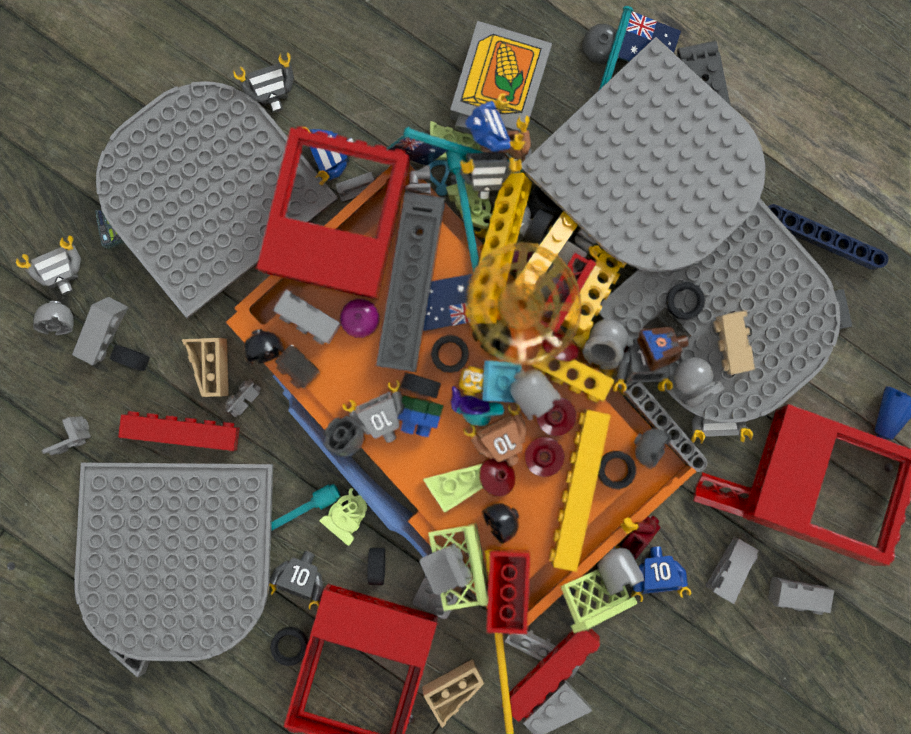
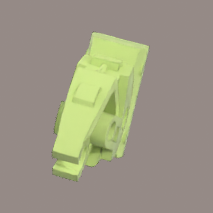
(476, 205)
(345, 519)

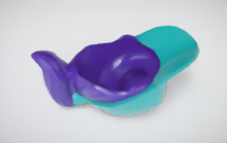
(474, 410)

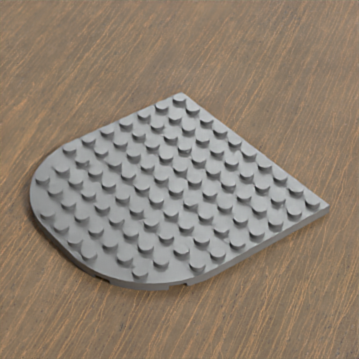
(653, 165)
(196, 187)
(788, 309)
(173, 556)

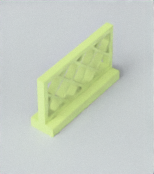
(476, 562)
(599, 614)

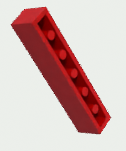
(179, 432)
(551, 671)

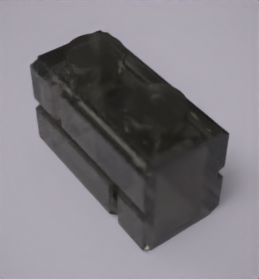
(297, 367)

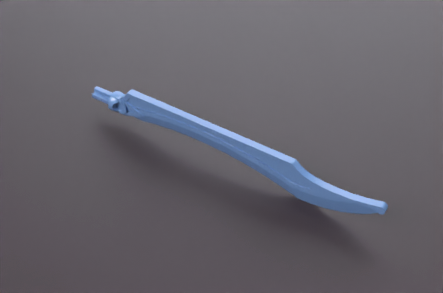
(386, 507)

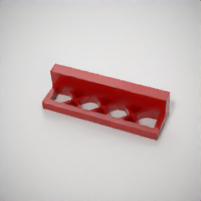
(584, 274)
(715, 498)

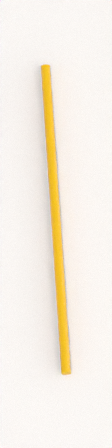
(502, 672)

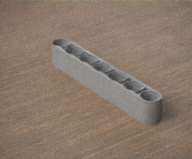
(666, 425)

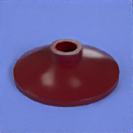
(568, 354)
(563, 424)
(544, 467)
(490, 477)

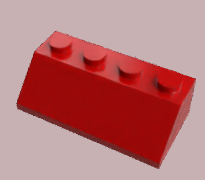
(508, 591)

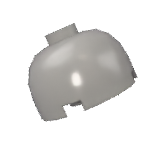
(53, 317)

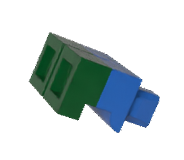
(419, 412)

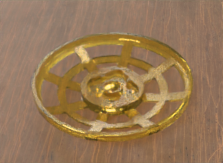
(534, 303)

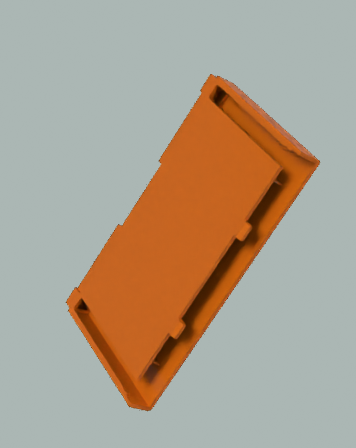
(352, 374)

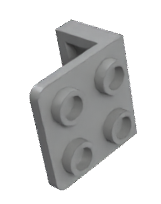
(77, 431)
(445, 569)
(431, 602)

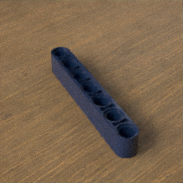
(833, 237)

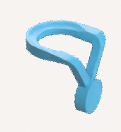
(441, 187)

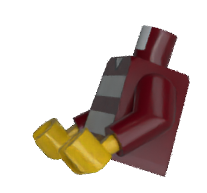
(641, 536)

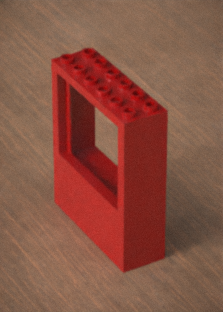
(322, 253)
(793, 474)
(369, 627)

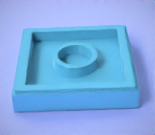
(498, 380)

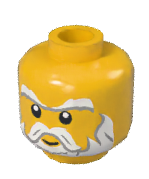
(471, 380)

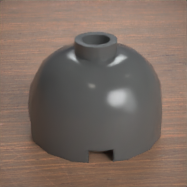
(598, 42)
(343, 437)
(651, 447)

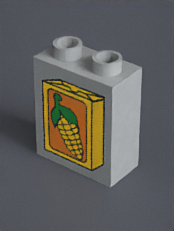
(497, 65)

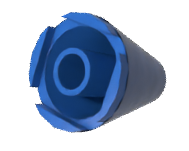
(893, 413)

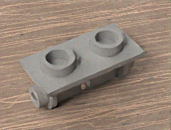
(353, 187)
(236, 402)

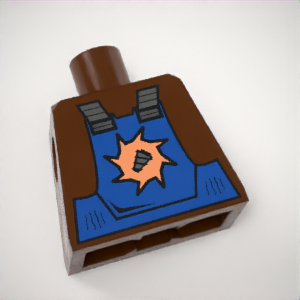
(661, 346)

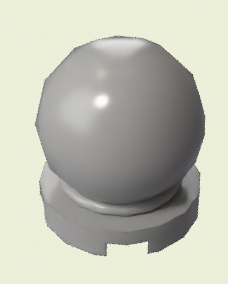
(606, 344)
(695, 378)

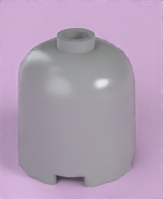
(533, 393)
(618, 570)

